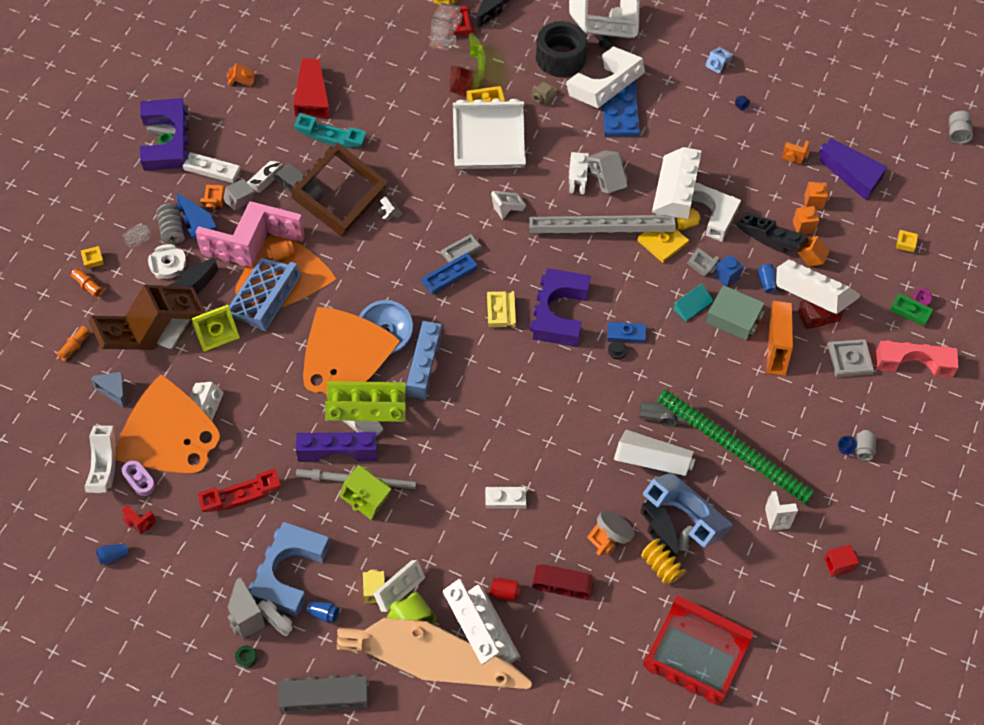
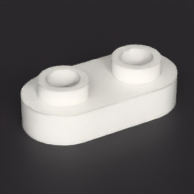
(269, 612)

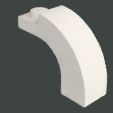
(102, 459)

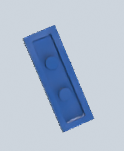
(449, 273)

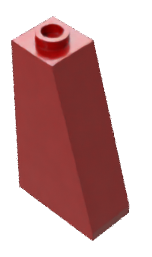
(310, 91)

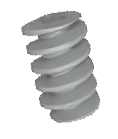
(170, 224)

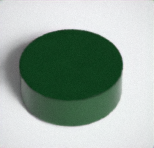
(246, 656)

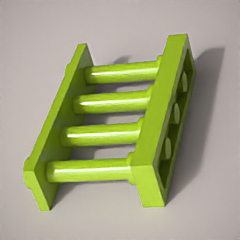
(365, 401)

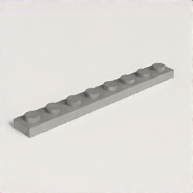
(608, 224)

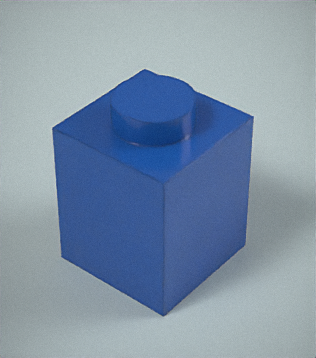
(728, 270)

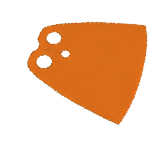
(313, 272)
(344, 344)
(159, 427)

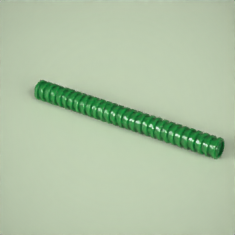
(735, 446)

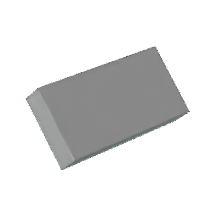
(466, 245)

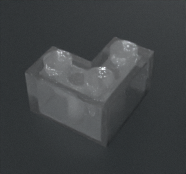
(443, 26)

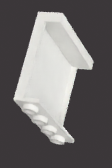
(488, 134)

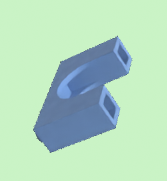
(671, 490)
(288, 542)

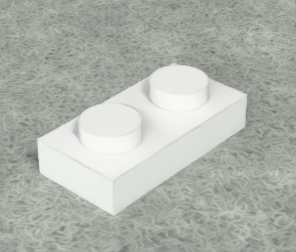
(505, 497)

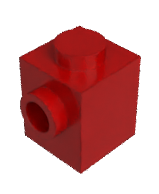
(841, 560)

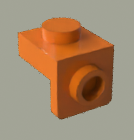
(241, 74)
(795, 153)
(213, 197)
(601, 541)

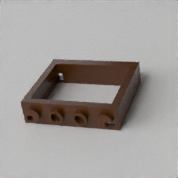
(320, 211)

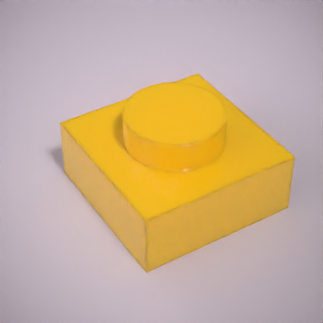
(906, 241)
(92, 257)

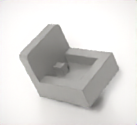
(703, 262)

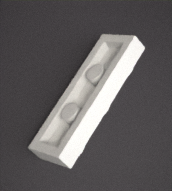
(211, 167)
(399, 585)

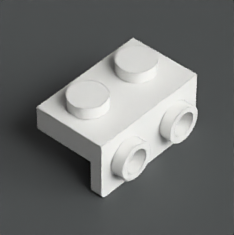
(207, 397)

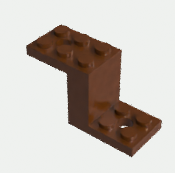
(146, 317)

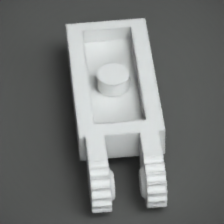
(578, 171)

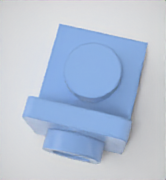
(718, 58)

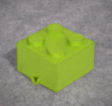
(365, 491)

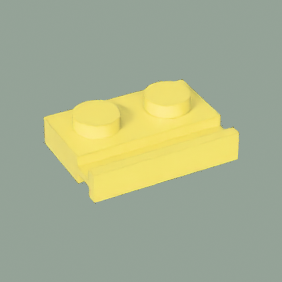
(501, 309)

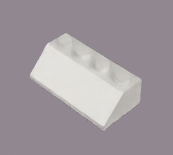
(677, 183)
(814, 287)

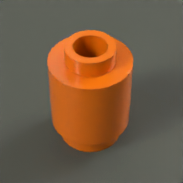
(280, 250)

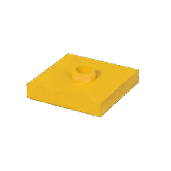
(663, 244)

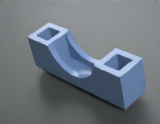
(421, 367)

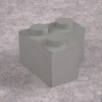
(609, 169)

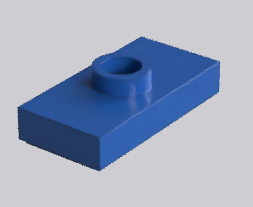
(626, 332)

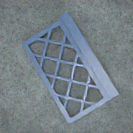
(275, 296)

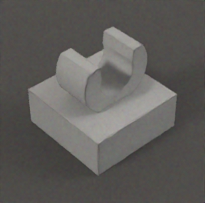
(390, 207)

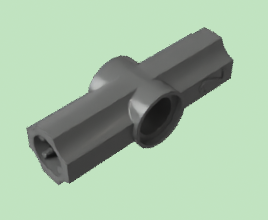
(657, 412)

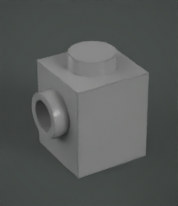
(238, 194)

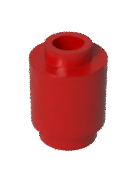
(505, 589)

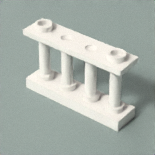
(480, 623)

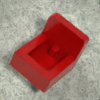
(141, 524)

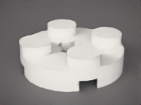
(171, 270)

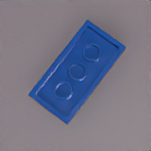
(621, 114)

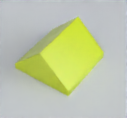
(215, 328)

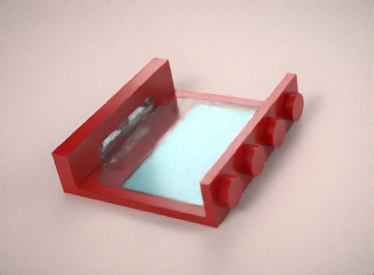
(698, 650)

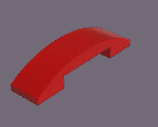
(239, 494)

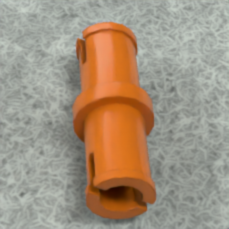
(87, 283)
(73, 343)

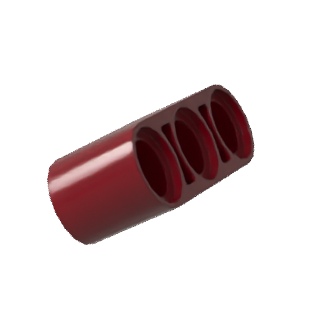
(563, 582)

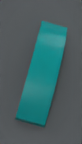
(328, 134)

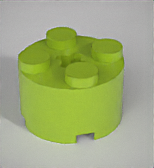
(413, 609)

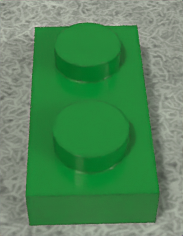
(911, 309)

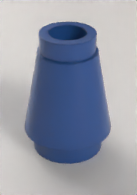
(768, 277)
(111, 553)
(324, 611)

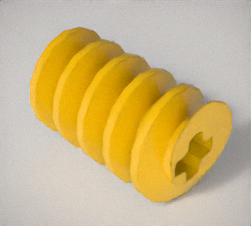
(661, 563)

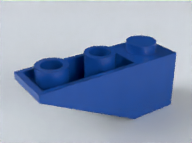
(194, 216)

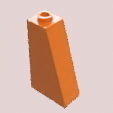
(779, 338)

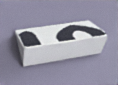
(265, 176)

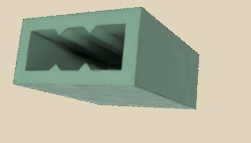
(735, 313)

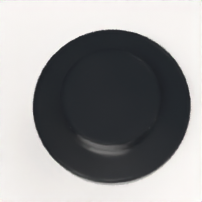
(617, 350)

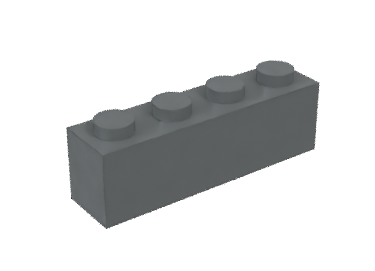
(323, 694)

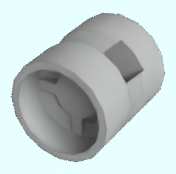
(960, 127)

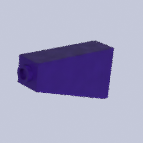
(852, 167)

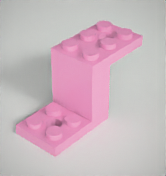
(250, 234)

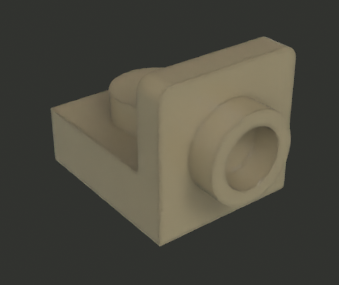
(543, 93)

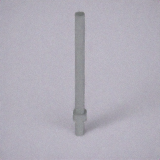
(317, 474)

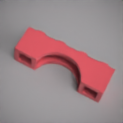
(940, 360)

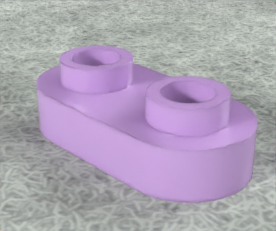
(139, 479)

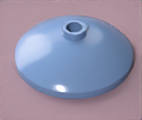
(392, 317)

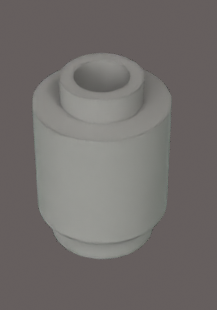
(865, 445)

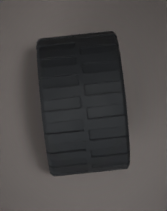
(561, 63)

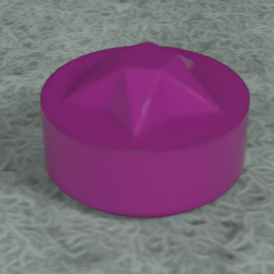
(923, 296)

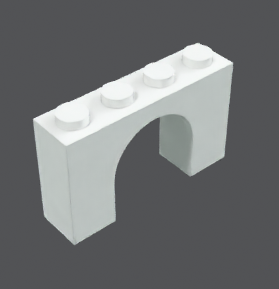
(598, 91)
(723, 208)

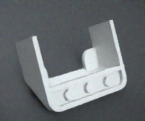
(622, 20)

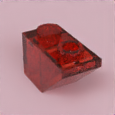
(460, 80)

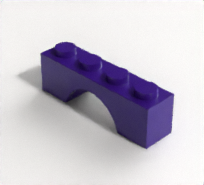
(359, 445)

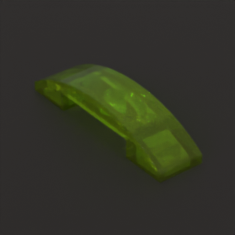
(477, 51)

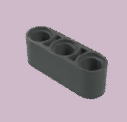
(290, 175)

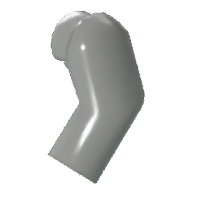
(684, 539)

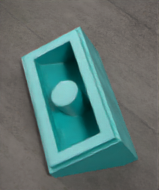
(693, 302)

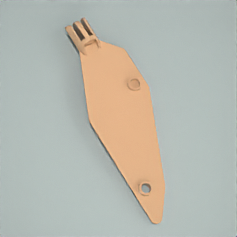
(429, 653)

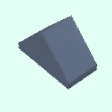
(112, 386)

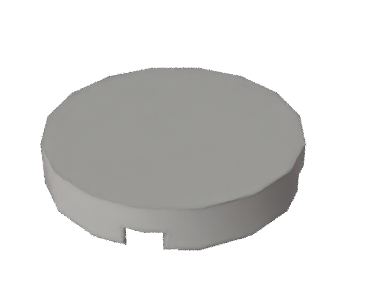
(616, 526)

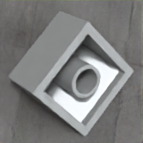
(244, 612)

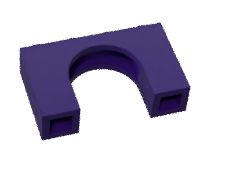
(174, 152)
(549, 326)

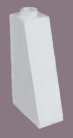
(653, 453)

